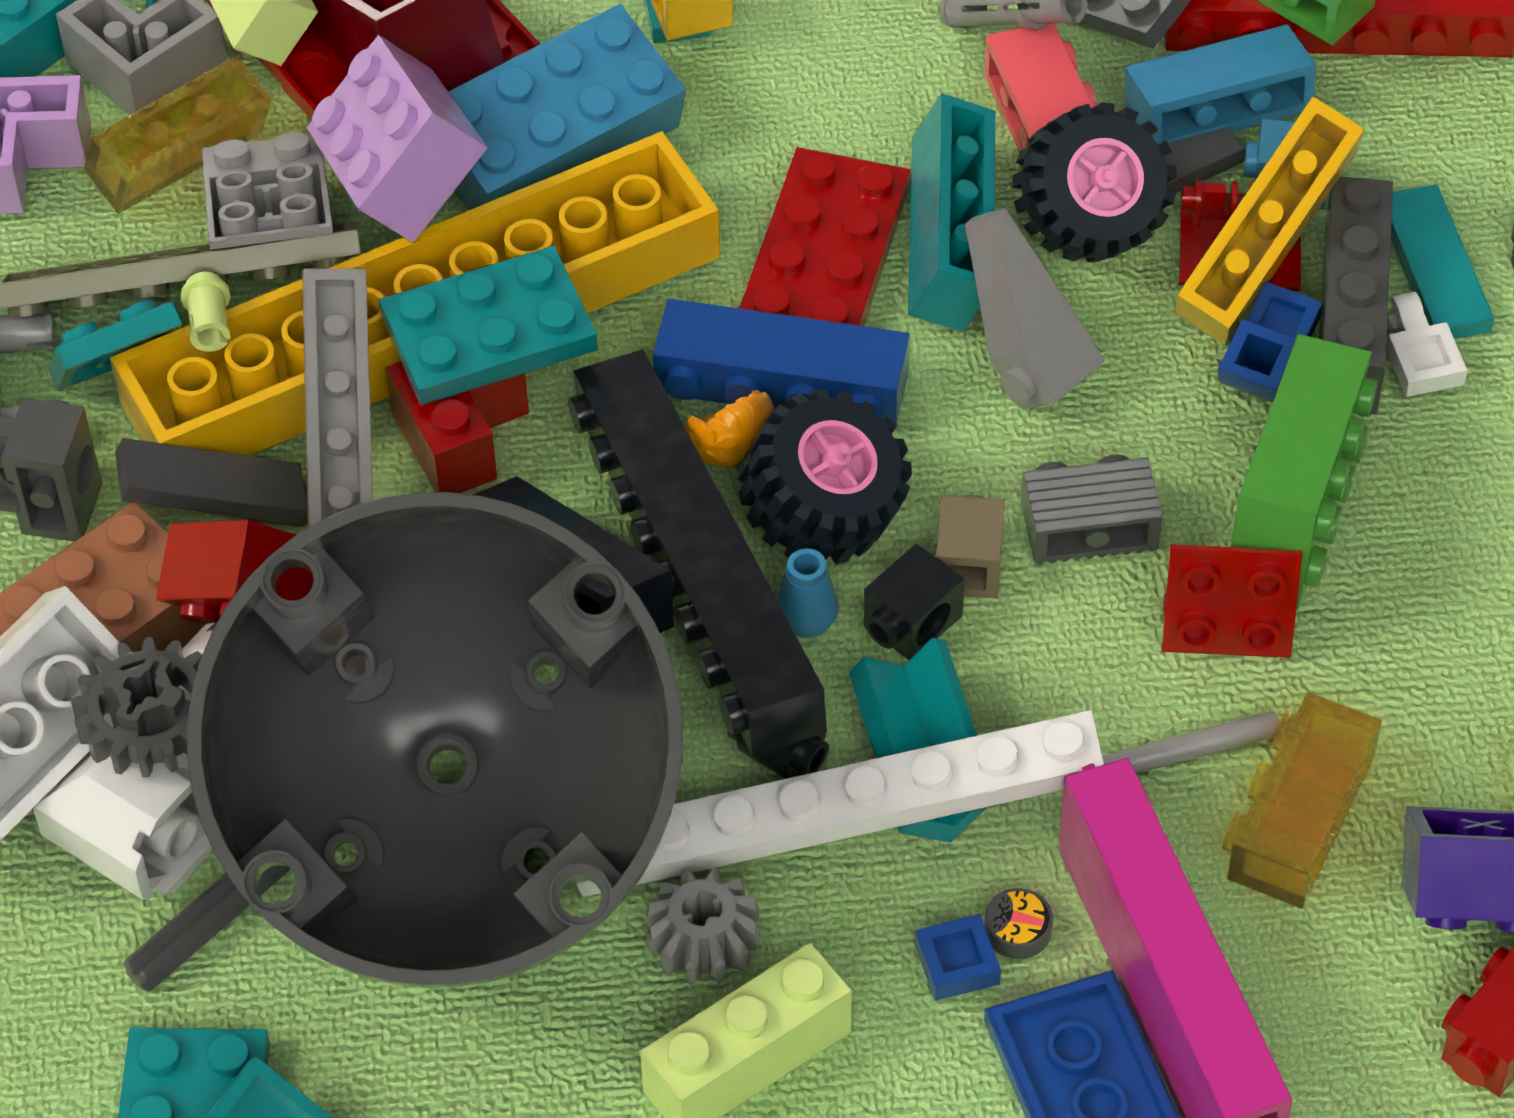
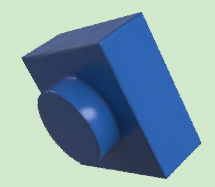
(957, 957)

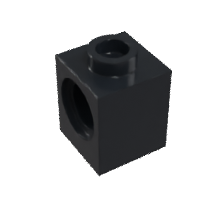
(913, 602)

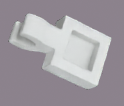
(1420, 353)

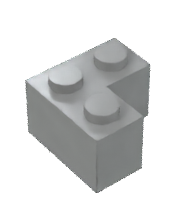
(141, 54)

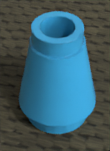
(808, 594)

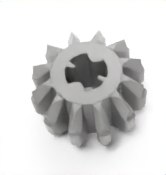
(703, 926)

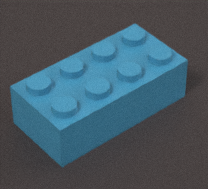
(566, 105)

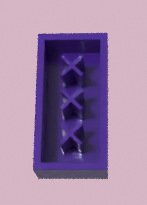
(1459, 866)

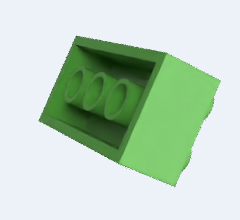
(1307, 454)

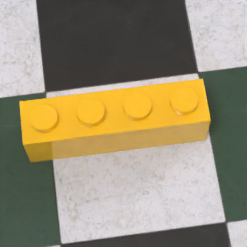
(1269, 220)

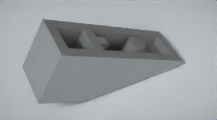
(1025, 318)

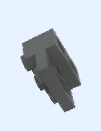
(49, 469)

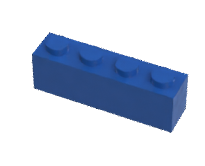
(732, 351)

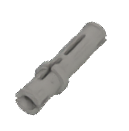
(974, 13)

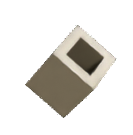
(972, 541)

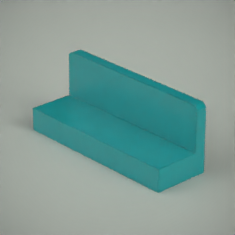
(915, 710)

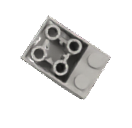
(265, 191)

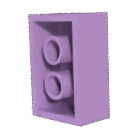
(395, 138)

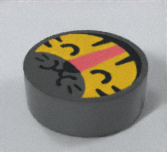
(1019, 923)

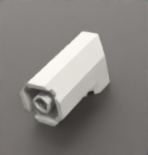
(127, 824)

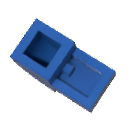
(1266, 339)

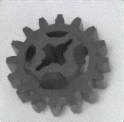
(143, 704)

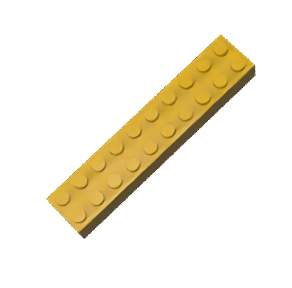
(613, 223)

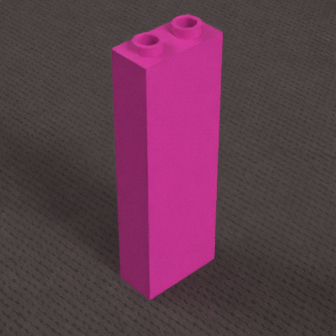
(1164, 950)

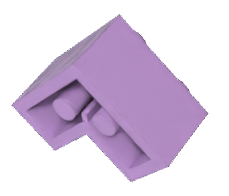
(40, 127)

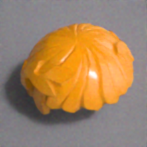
(729, 433)

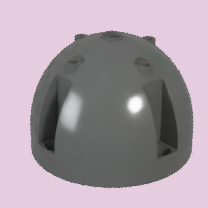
(455, 616)

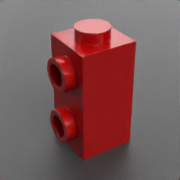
(1482, 1028)

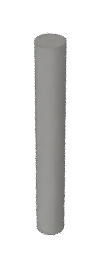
(1198, 742)

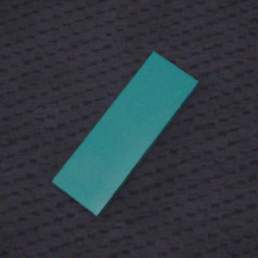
(1438, 262)

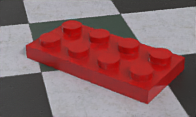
(828, 238)

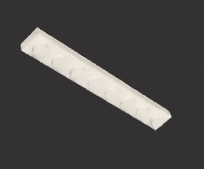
(872, 796)

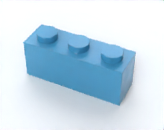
(1222, 85)

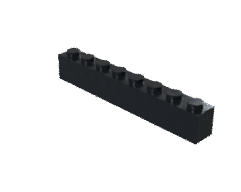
(687, 527)

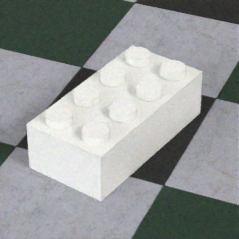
(37, 682)

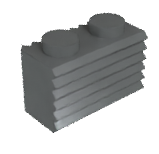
(1091, 509)

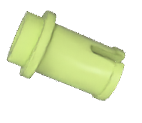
(206, 301)

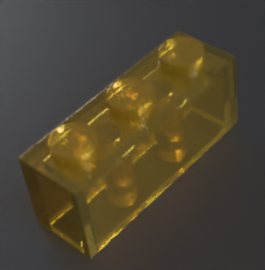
(167, 136)
(1301, 799)

